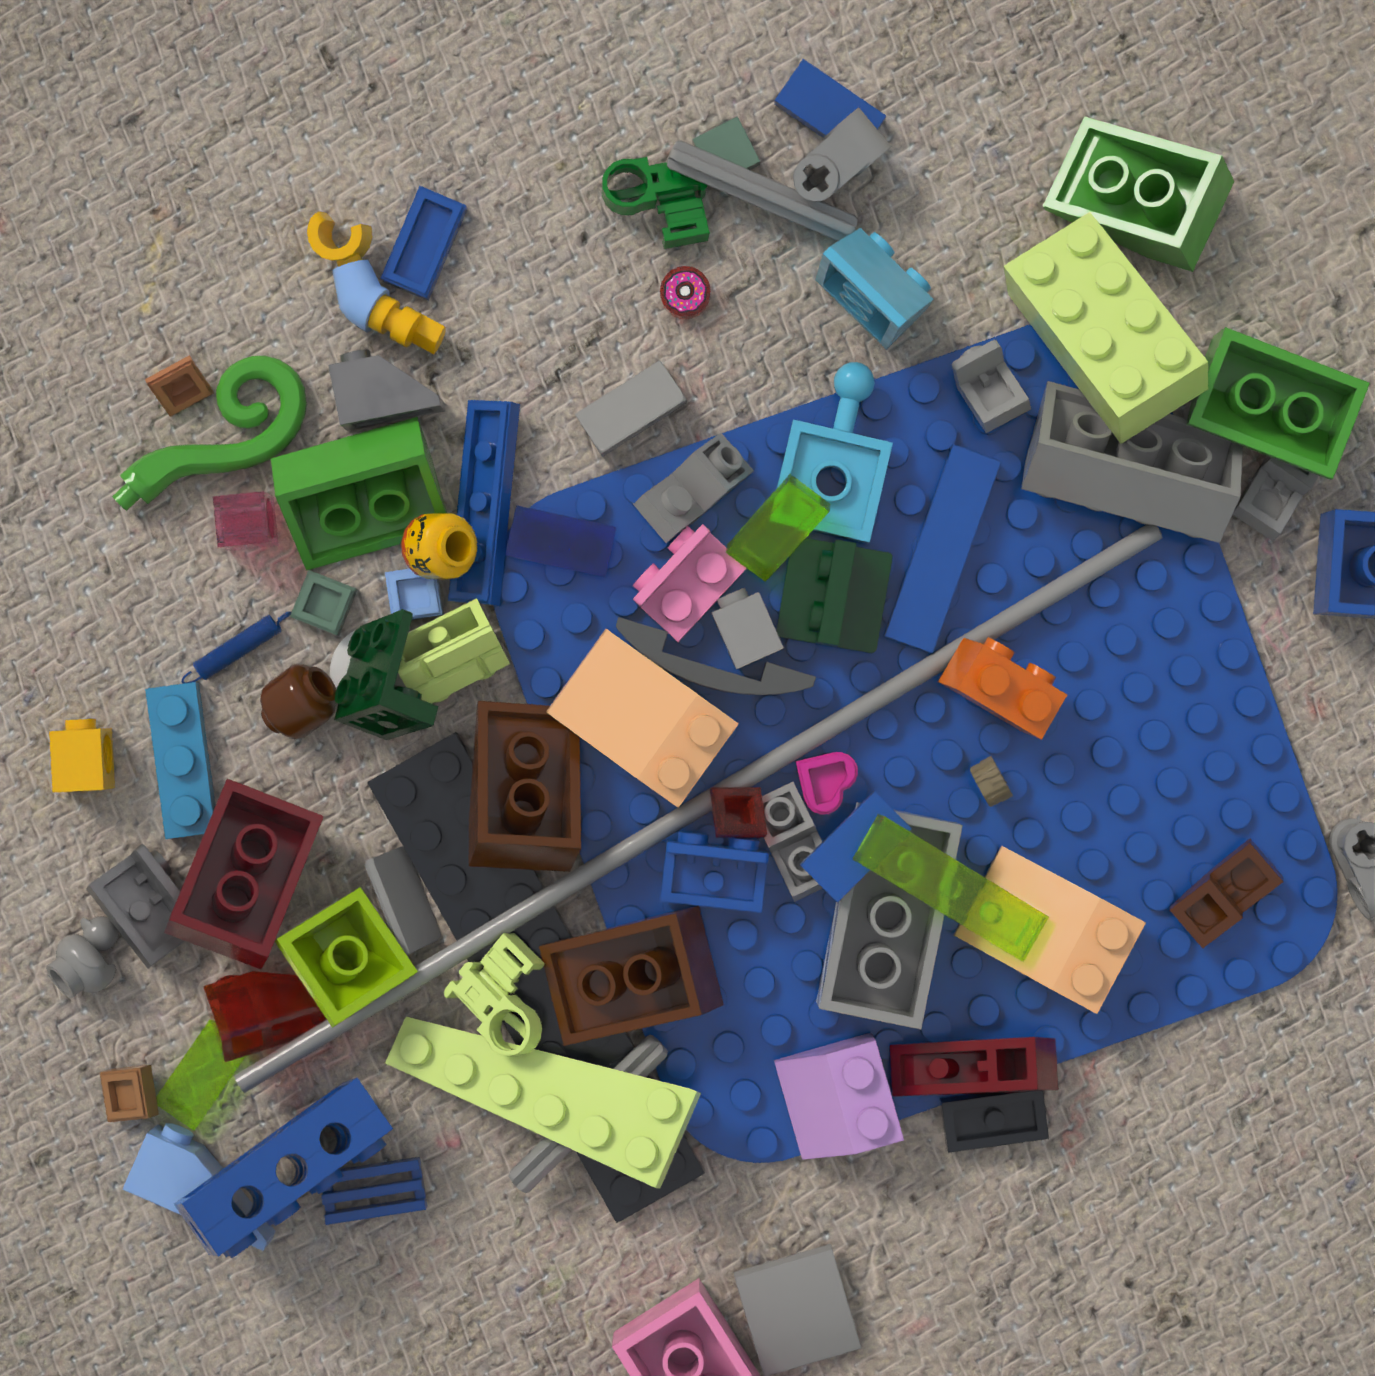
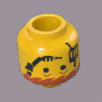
(439, 546)

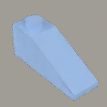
(173, 1166)

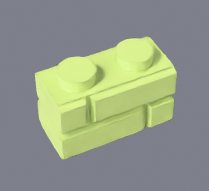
(451, 653)

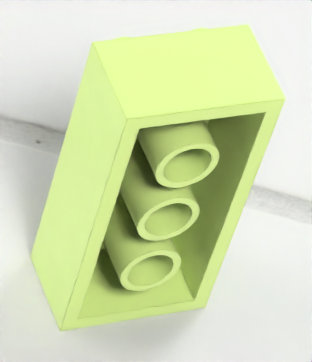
(1106, 327)

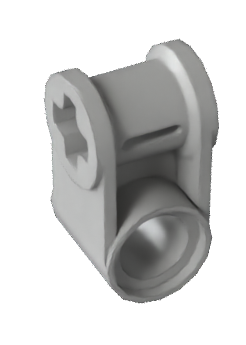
(846, 154)
(1356, 866)

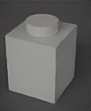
(746, 628)

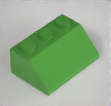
(1277, 403)
(356, 492)

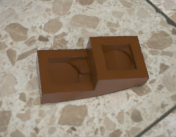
(1226, 892)

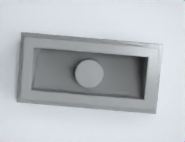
(631, 408)
(403, 900)

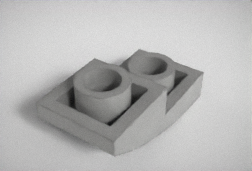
(791, 838)

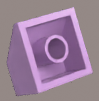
(839, 1099)

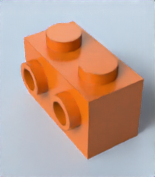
(1002, 687)

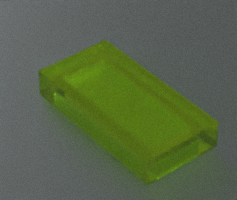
(778, 527)
(197, 1080)

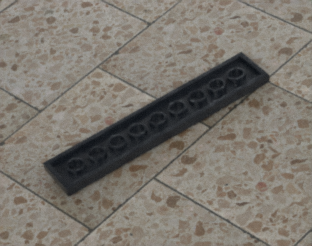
(430, 814)

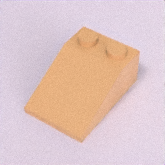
(642, 718)
(1080, 942)

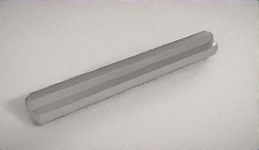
(760, 191)
(548, 1153)

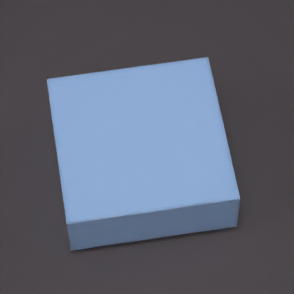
(414, 594)

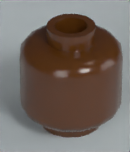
(298, 701)

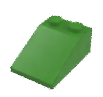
(1142, 191)

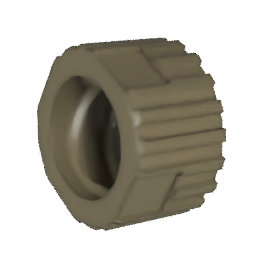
(990, 781)

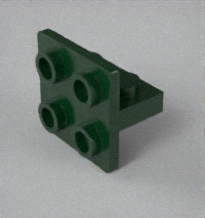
(834, 595)

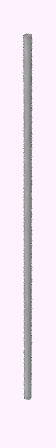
(702, 804)

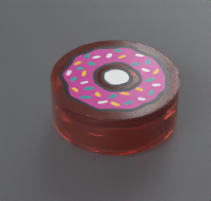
(685, 292)

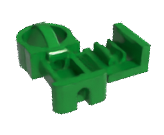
(675, 198)

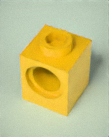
(82, 757)

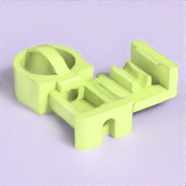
(491, 989)

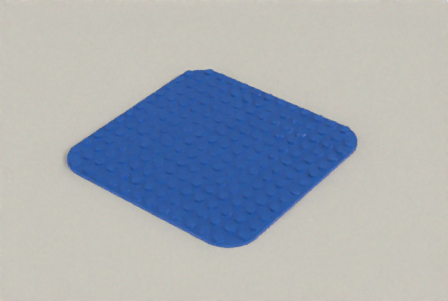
(1131, 794)

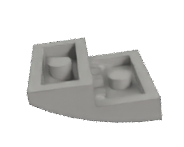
(797, 1310)

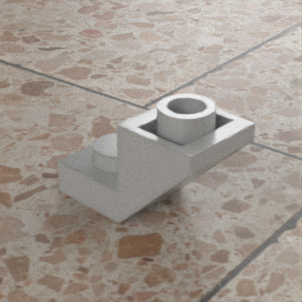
(693, 487)

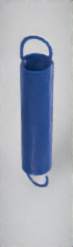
(237, 647)

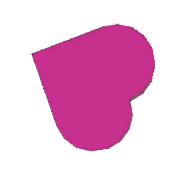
(824, 780)

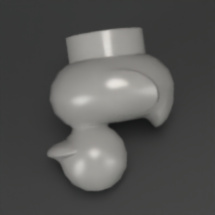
(78, 959)

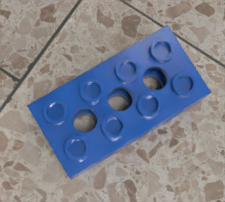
(359, 1134)

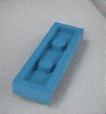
(181, 758)

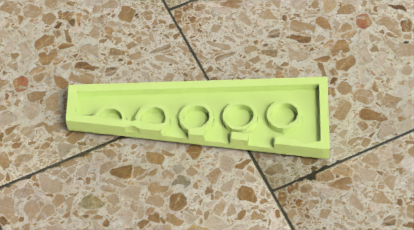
(581, 1105)

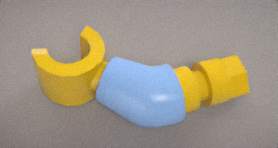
(360, 293)

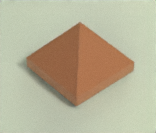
(179, 386)

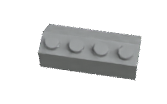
(1157, 477)

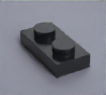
(993, 1119)

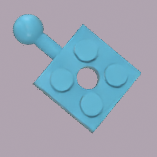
(858, 457)

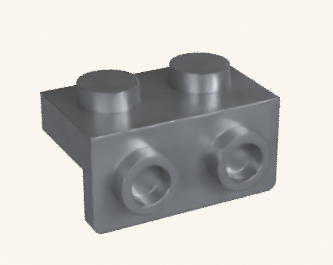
(139, 902)

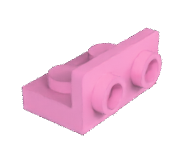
(687, 582)

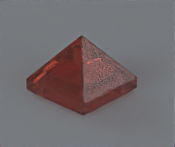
(738, 812)

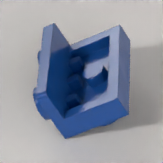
(714, 874)

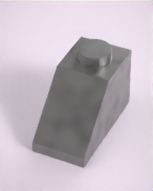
(377, 392)

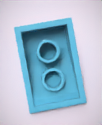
(873, 286)

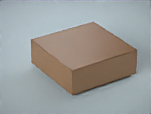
(129, 1093)

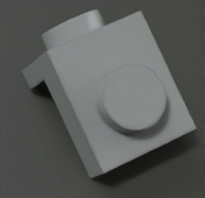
(989, 386)

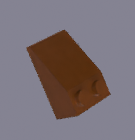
(524, 790)
(631, 976)

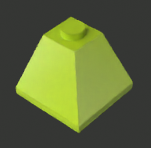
(346, 957)

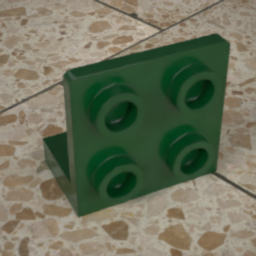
(367, 690)

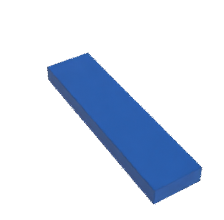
(486, 496)
(942, 548)

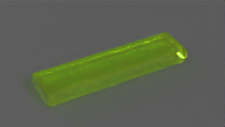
(950, 887)

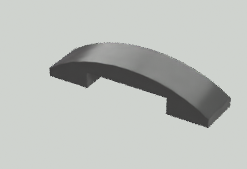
(773, 681)

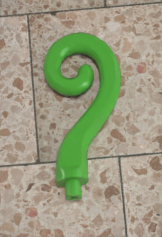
(164, 466)

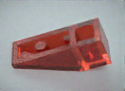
(259, 1012)

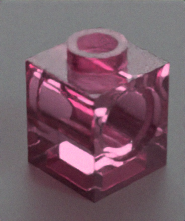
(245, 521)

